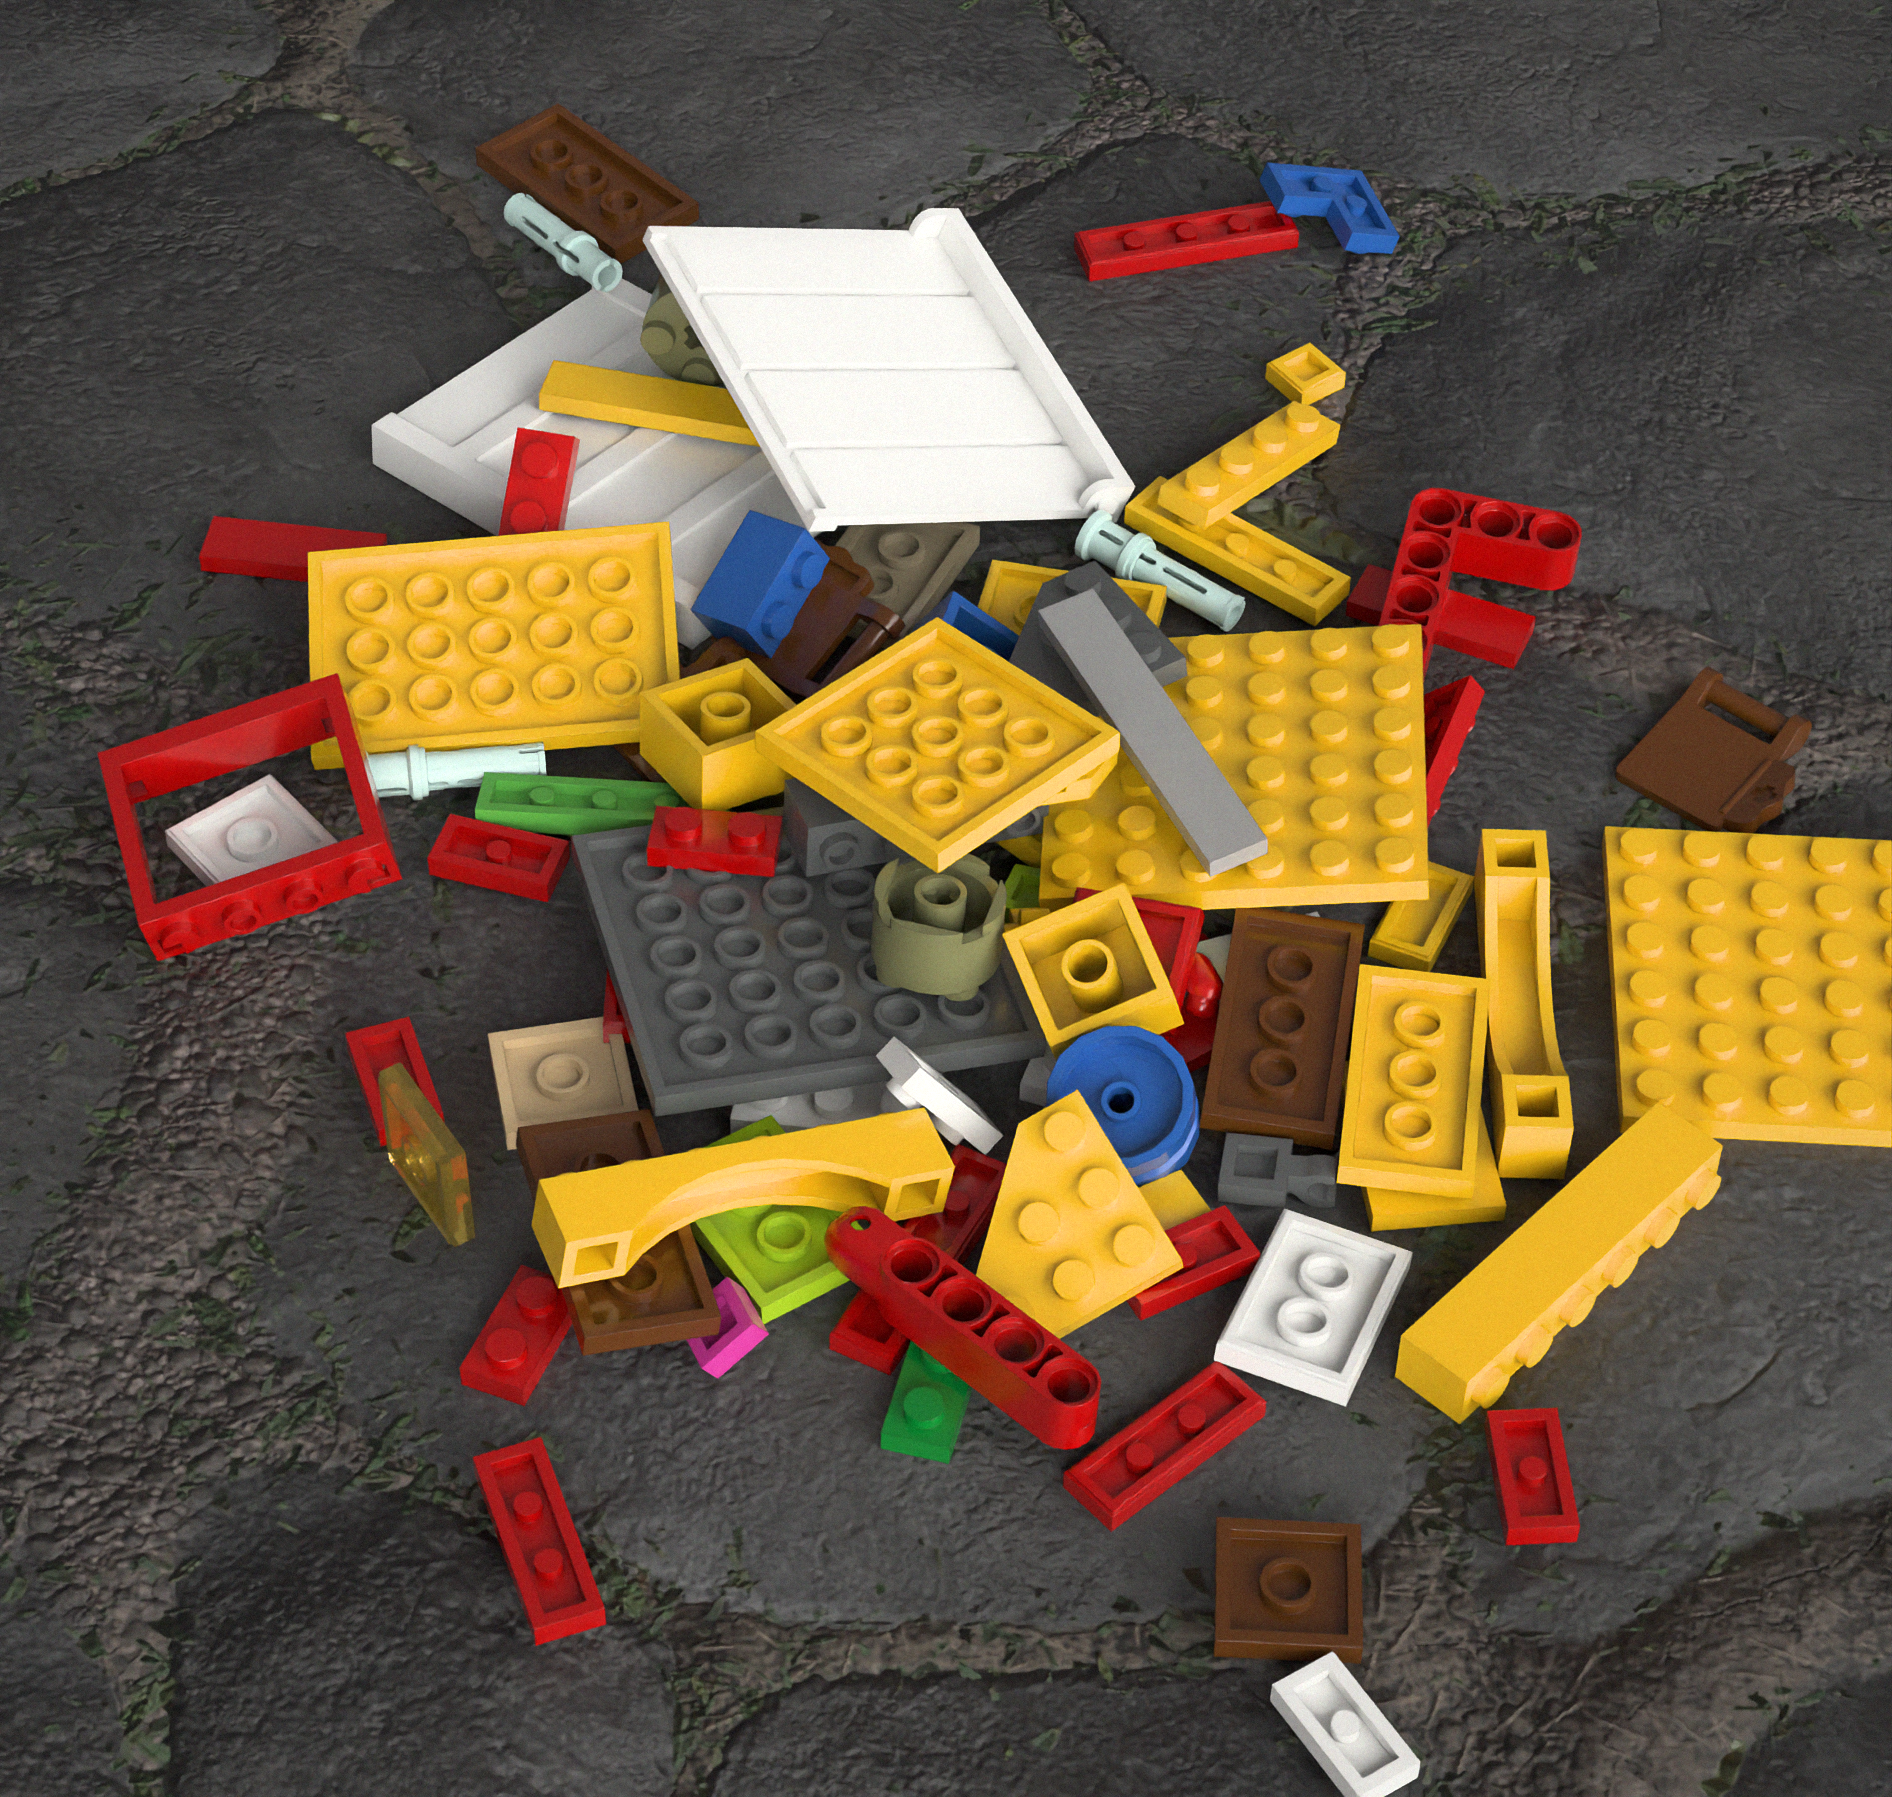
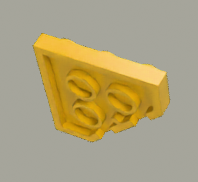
(1071, 1223)

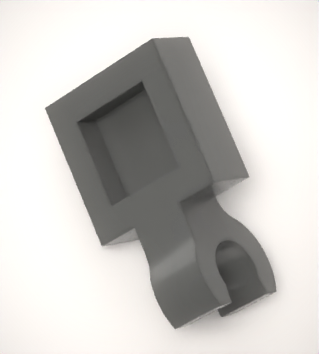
(1265, 1170)

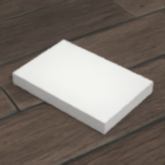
(1313, 1307)

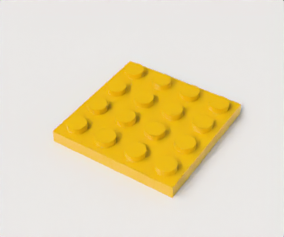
(937, 743)

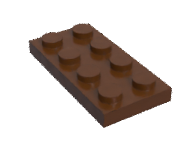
(586, 181)
(1283, 1026)
(667, 1288)

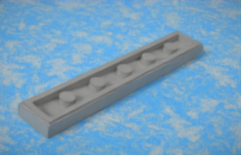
(1153, 733)

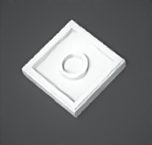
(246, 833)

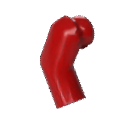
(1203, 988)

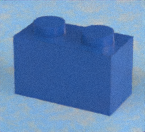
(760, 583)

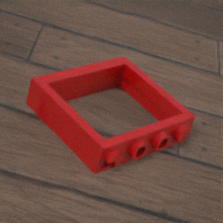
(223, 745)

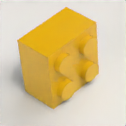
(704, 735)
(1092, 970)

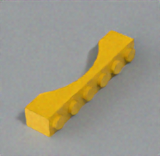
(1524, 1061)
(607, 1217)

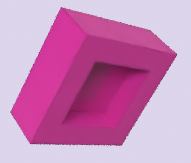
(738, 1331)

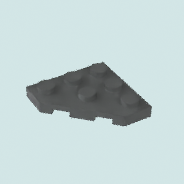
(1040, 659)

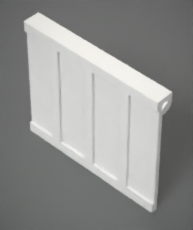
(890, 374)
(464, 435)

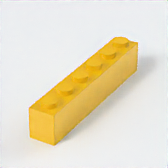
(1559, 1263)

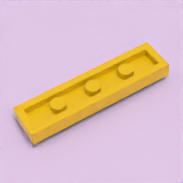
(1248, 464)
(1244, 557)

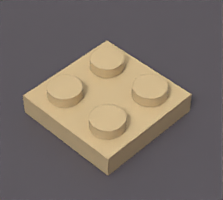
(559, 1074)

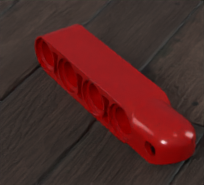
(969, 1328)

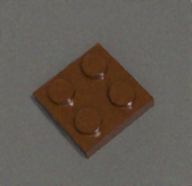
(1287, 1590)

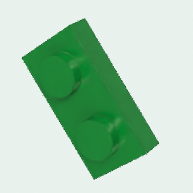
(925, 1409)

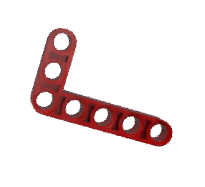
(1476, 538)

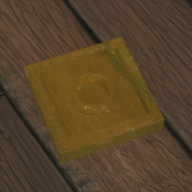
(426, 1155)

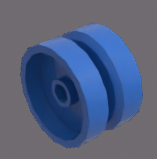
(1141, 1070)

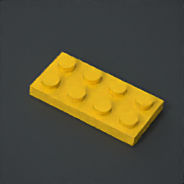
(1414, 1082)

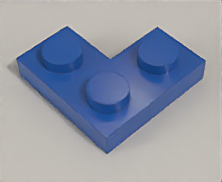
(1335, 194)

